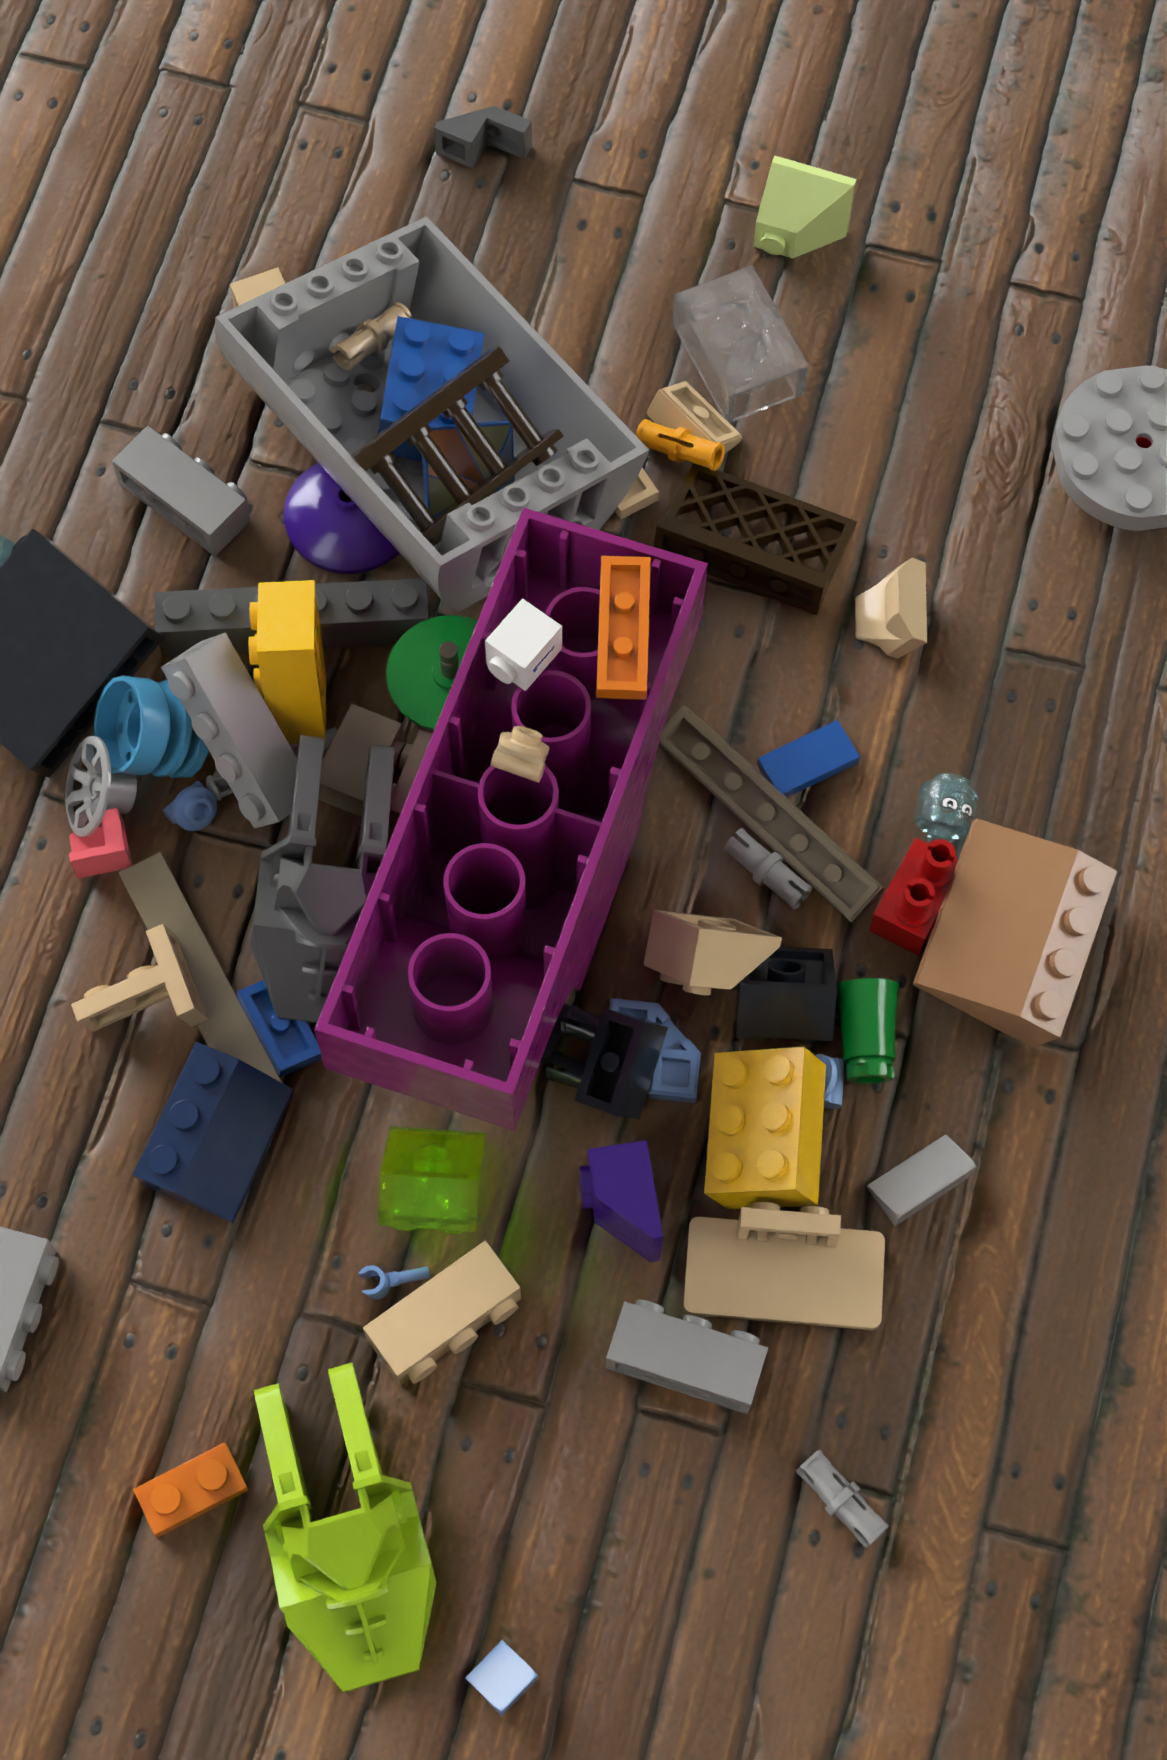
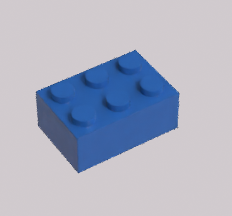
(421, 362)

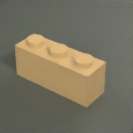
(443, 1314)

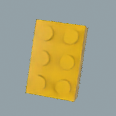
(290, 657)
(765, 1128)

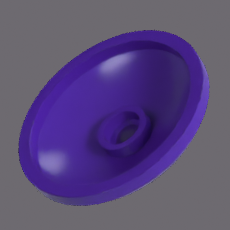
(332, 531)

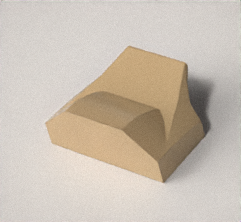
(895, 610)

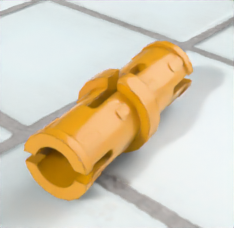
(680, 444)

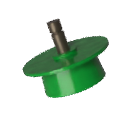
(425, 666)

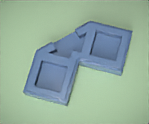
(678, 1061)

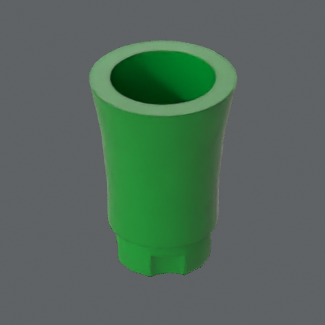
(868, 1028)

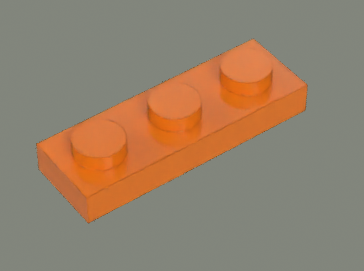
(623, 627)

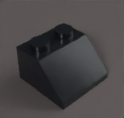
(789, 997)

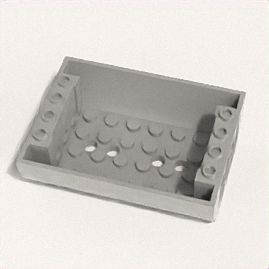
(286, 357)

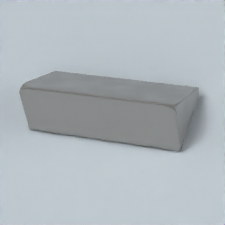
(922, 1179)

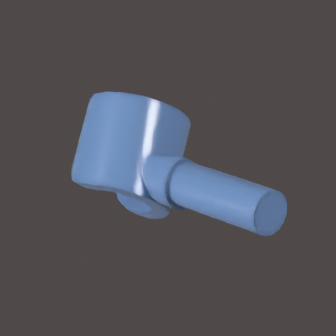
(391, 1279)

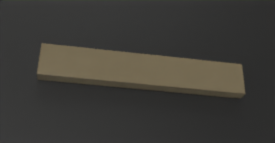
(770, 814)
(162, 902)

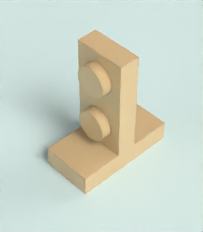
(146, 987)

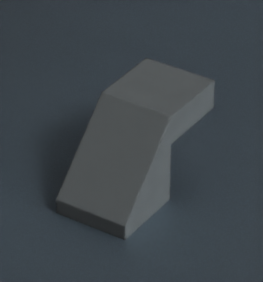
(467, 135)

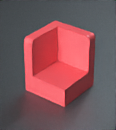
(103, 850)

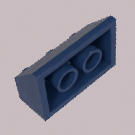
(213, 1132)

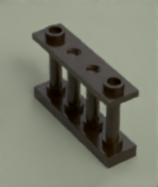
(450, 402)

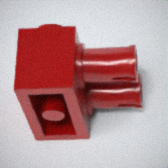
(915, 895)

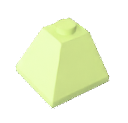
(802, 208)

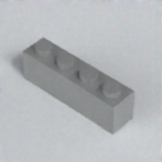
(235, 728)

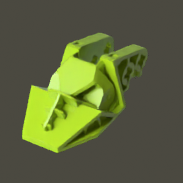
(355, 1581)

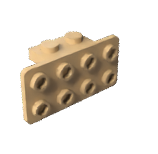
(785, 1268)

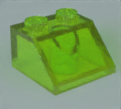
(431, 1179)

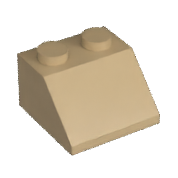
(705, 950)

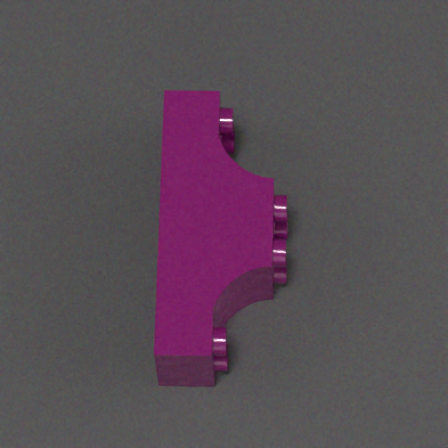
(503, 878)

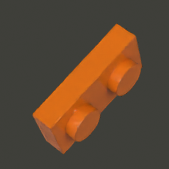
(190, 1489)

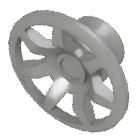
(99, 790)

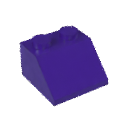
(623, 1196)

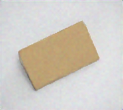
(684, 407)

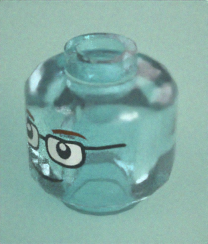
(946, 807)

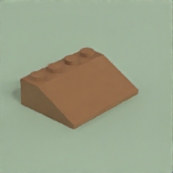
(1015, 931)

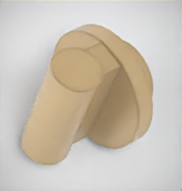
(521, 753)

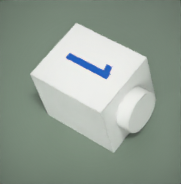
(523, 645)

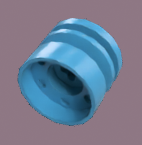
(147, 729)

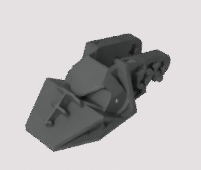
(311, 909)

